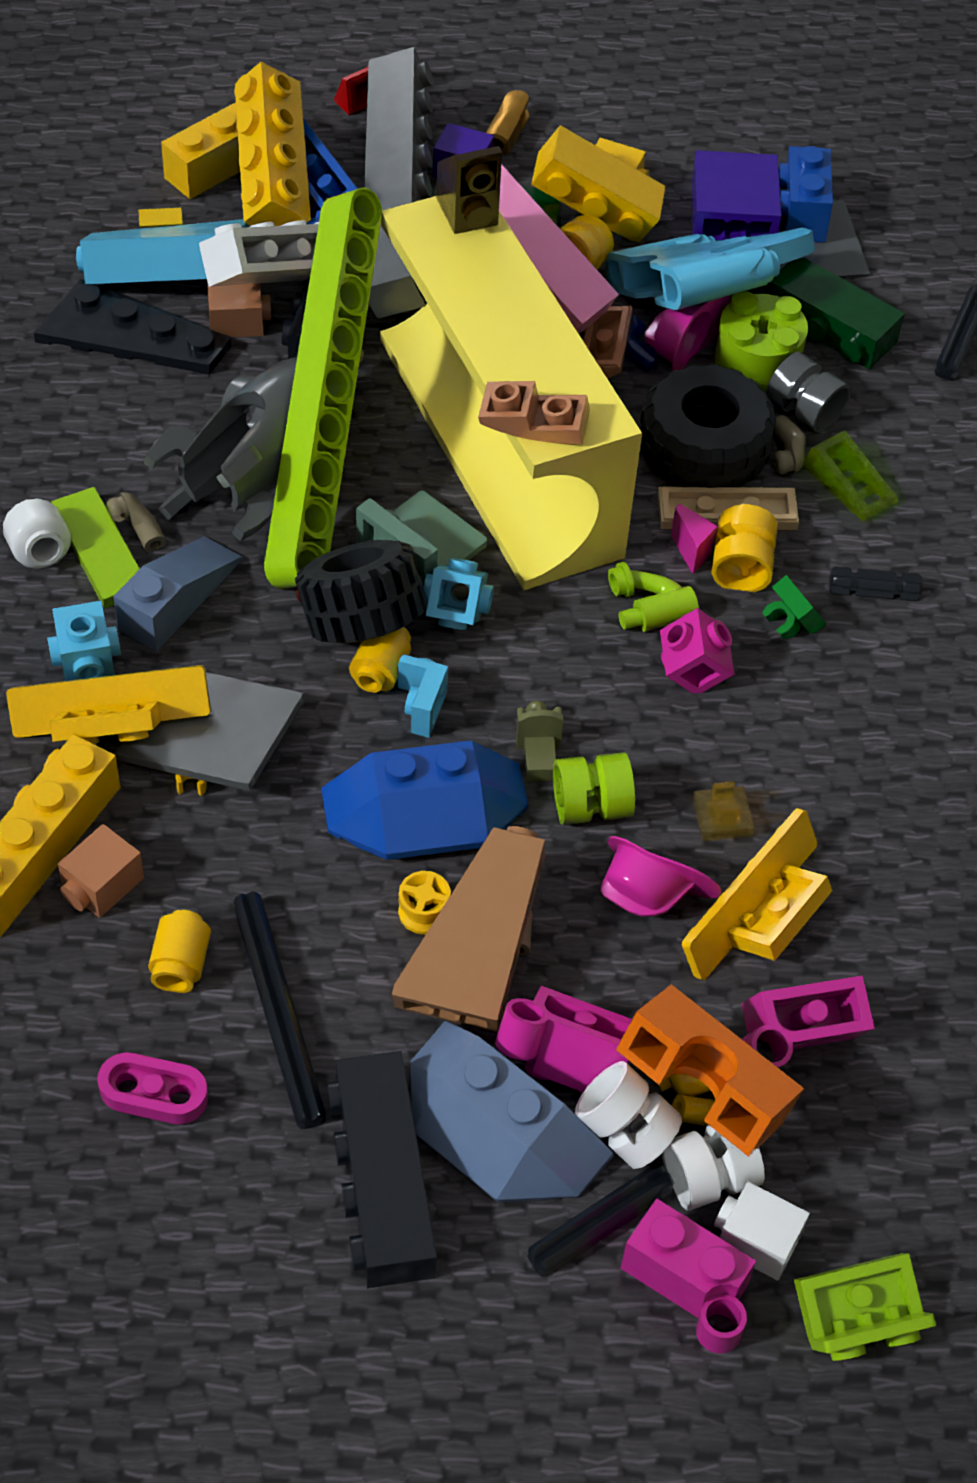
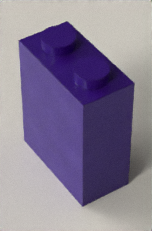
(735, 194)

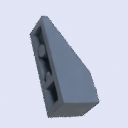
(171, 589)

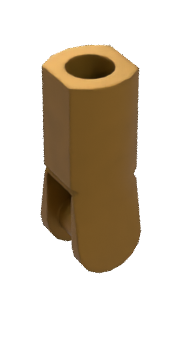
(509, 120)

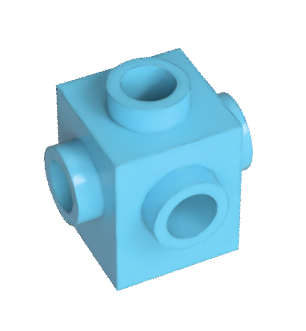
(443, 603)
(83, 642)

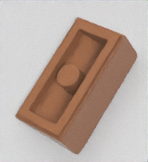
(608, 338)

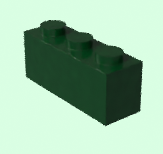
(840, 312)

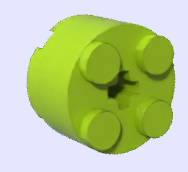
(759, 334)

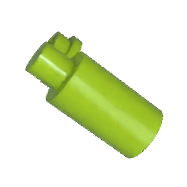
(652, 611)

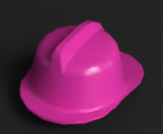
(686, 331)
(651, 883)

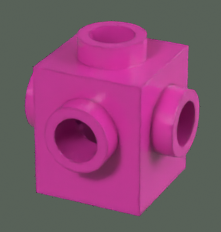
(697, 651)

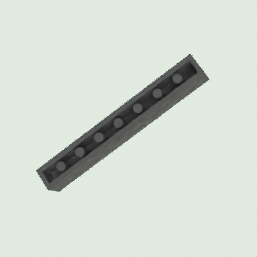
(397, 164)

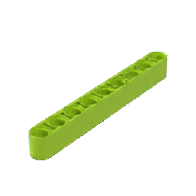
(323, 385)

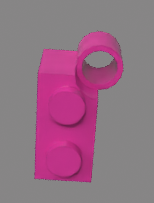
(807, 1016)
(561, 1037)
(691, 1271)

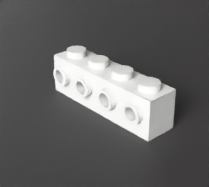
(259, 253)

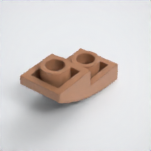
(521, 412)

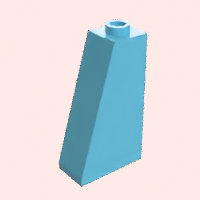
(146, 253)

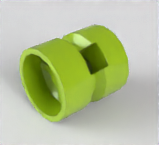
(610, 784)

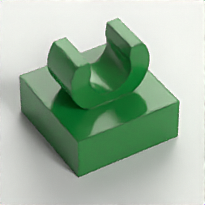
(795, 607)

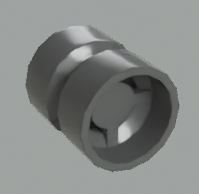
(812, 395)

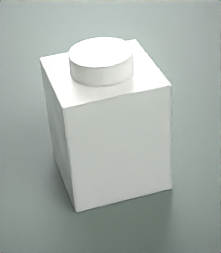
(762, 1228)

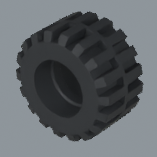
(361, 591)

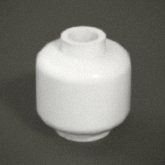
(36, 533)

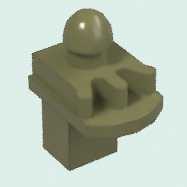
(538, 735)

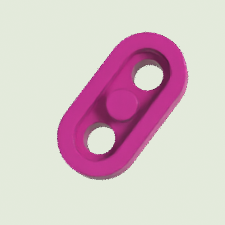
(156, 1084)

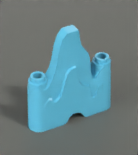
(702, 269)

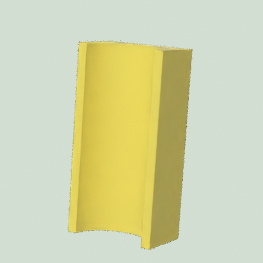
(497, 321)

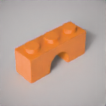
(681, 1038)

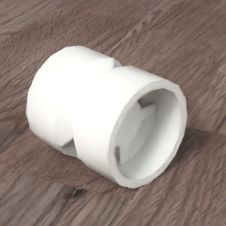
(635, 1121)
(707, 1166)

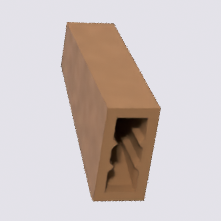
(474, 944)

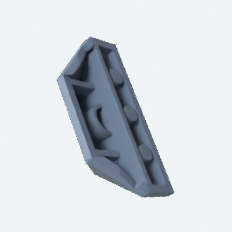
(499, 1122)

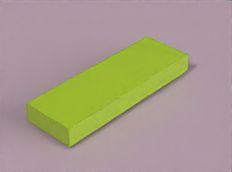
(97, 543)

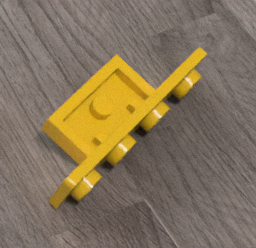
(109, 704)
(764, 902)

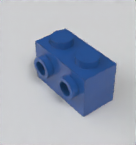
(807, 190)

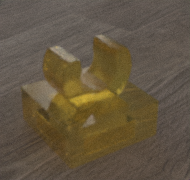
(723, 812)

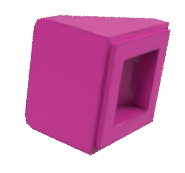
(693, 536)

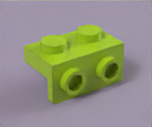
(862, 1306)

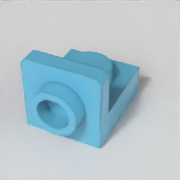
(427, 691)

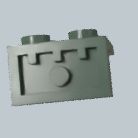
(423, 524)

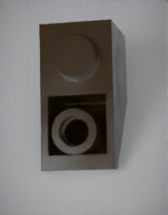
(470, 189)

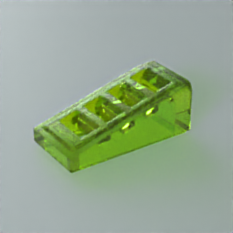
(821, 465)

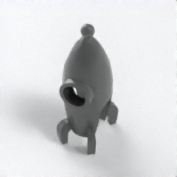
(234, 452)

